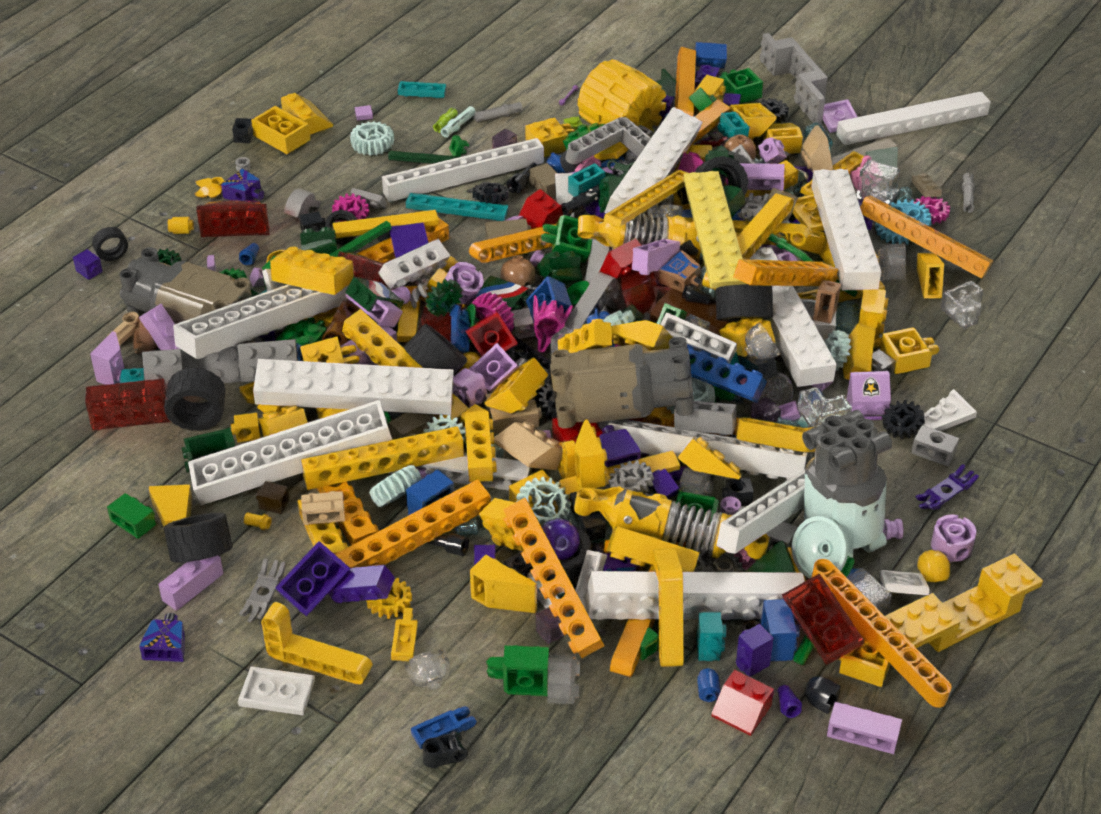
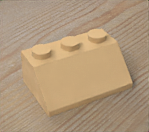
(816, 151)
(530, 446)

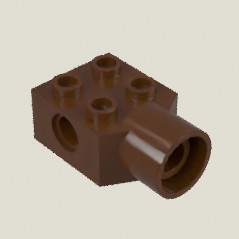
(335, 328)

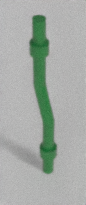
(783, 244)

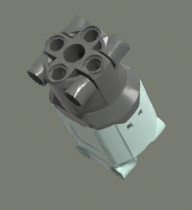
(846, 480)

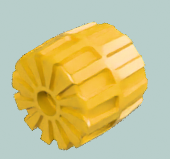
(620, 91)

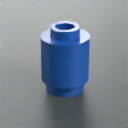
(708, 685)

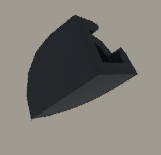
(822, 693)

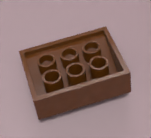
(705, 312)

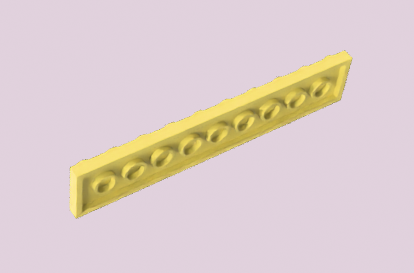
(713, 227)

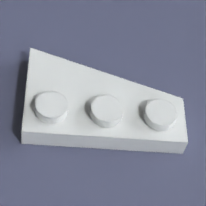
(949, 412)

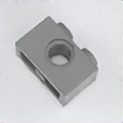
(935, 445)

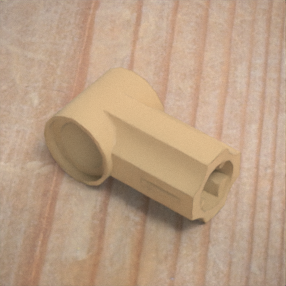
(127, 327)

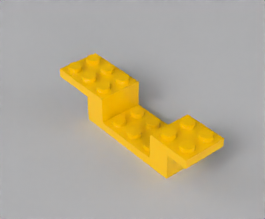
(995, 598)

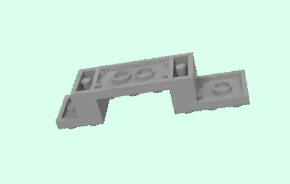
(788, 57)
(230, 364)

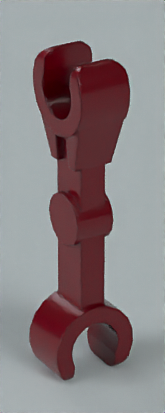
(714, 143)

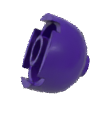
(562, 537)

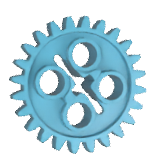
(914, 210)

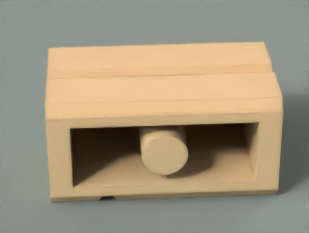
(323, 507)

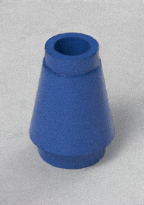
(249, 254)

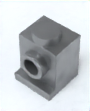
(882, 362)

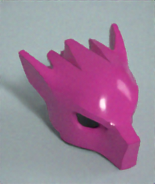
(548, 321)

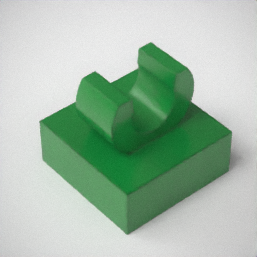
(457, 146)

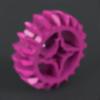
(488, 303)

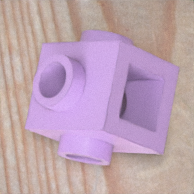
(772, 151)

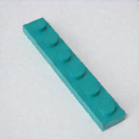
(457, 206)

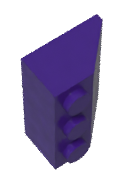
(312, 578)

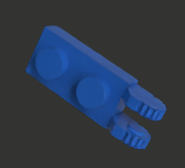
(459, 324)
(443, 724)

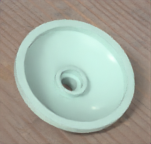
(811, 544)

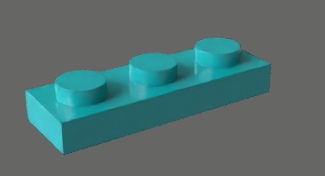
(422, 89)

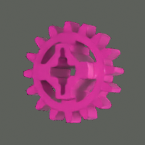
(353, 205)
(938, 209)

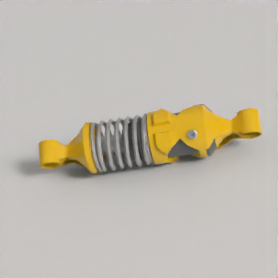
(654, 229)
(660, 519)

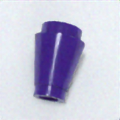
(788, 702)

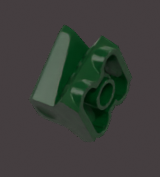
(319, 241)
(562, 267)

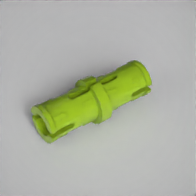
(444, 118)

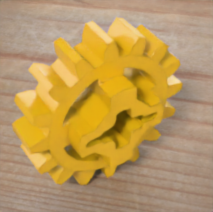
(393, 603)

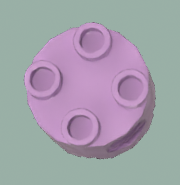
(468, 279)
(469, 387)
(954, 537)

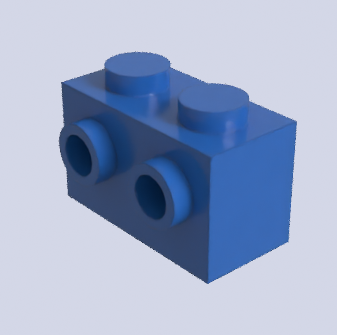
(711, 54)

